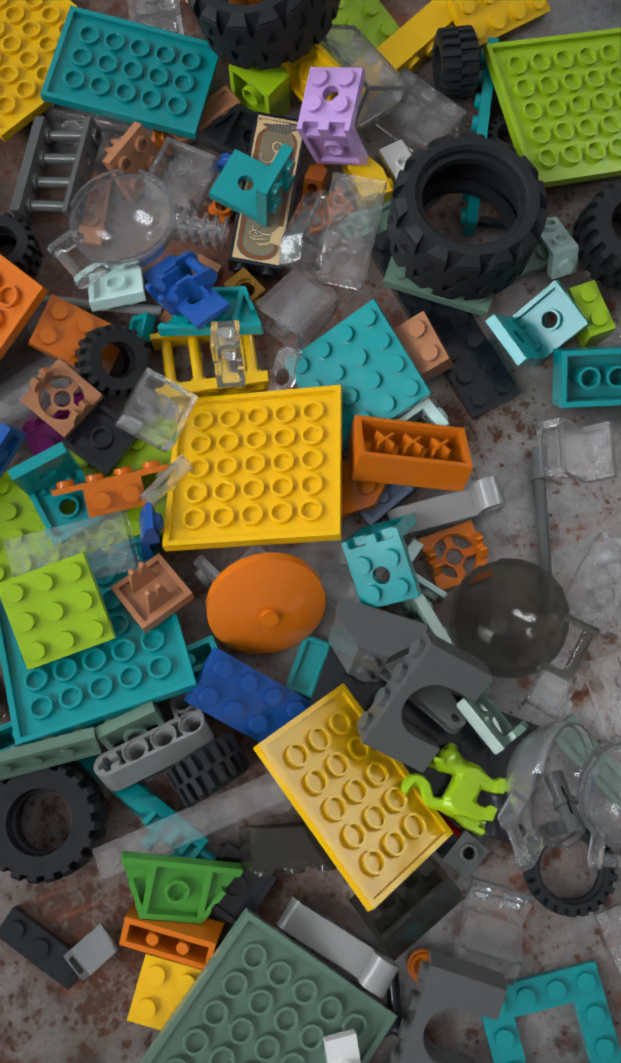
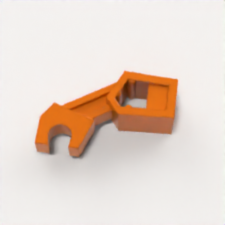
(315, 178)

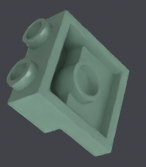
(130, 725)

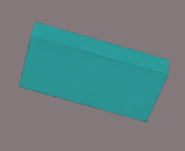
(308, 666)

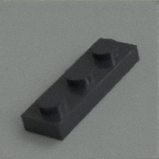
(38, 945)

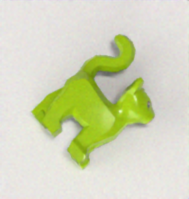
(462, 792)

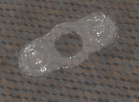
(285, 359)

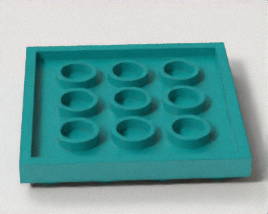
(368, 364)

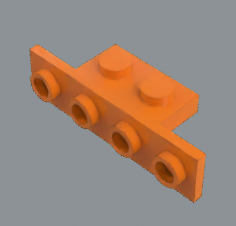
(111, 492)

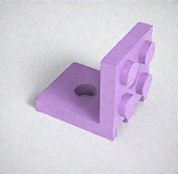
(329, 125)

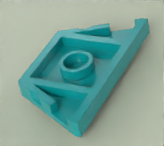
(241, 309)

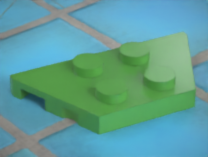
(177, 886)

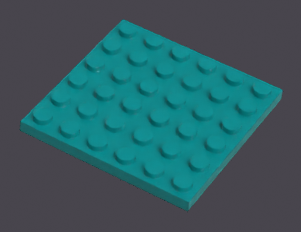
(99, 679)

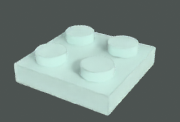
(117, 289)

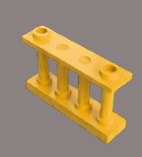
(201, 386)

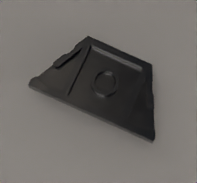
(229, 131)

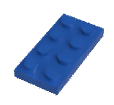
(244, 697)

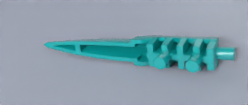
(152, 808)

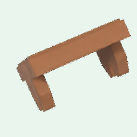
(77, 413)

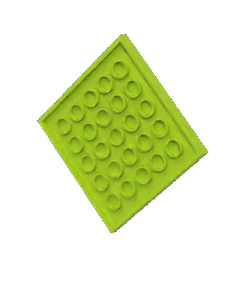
(562, 102)

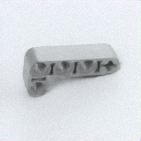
(477, 502)
(155, 748)
(340, 945)

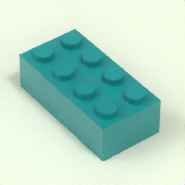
(587, 376)

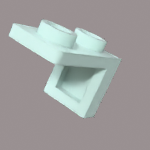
(561, 249)
(427, 412)
(428, 589)

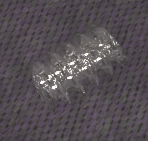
(202, 229)

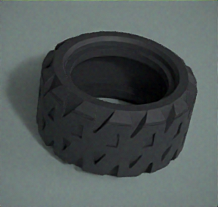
(264, 31)
(473, 168)

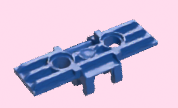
(178, 289)

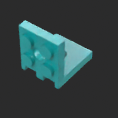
(268, 182)
(525, 332)
(40, 474)
(382, 546)

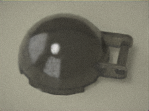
(516, 620)

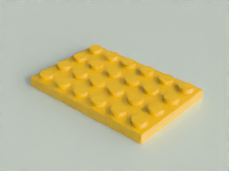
(352, 797)

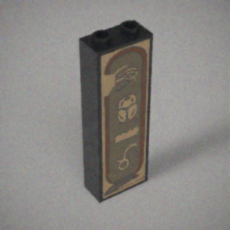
(253, 244)

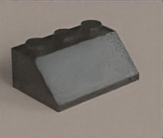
(411, 907)

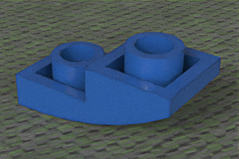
(149, 525)

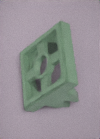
(485, 719)

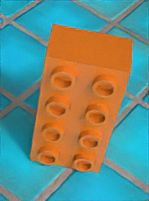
(409, 453)

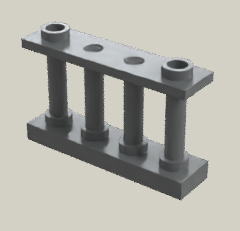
(40, 156)

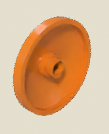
(265, 603)

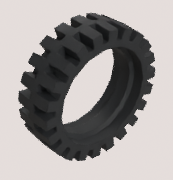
(573, 907)

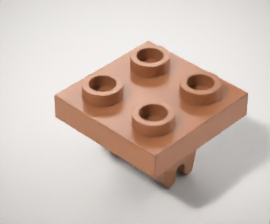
(131, 152)
(152, 592)

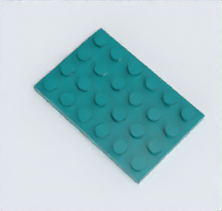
(131, 72)

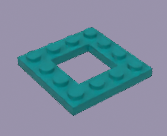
(548, 989)

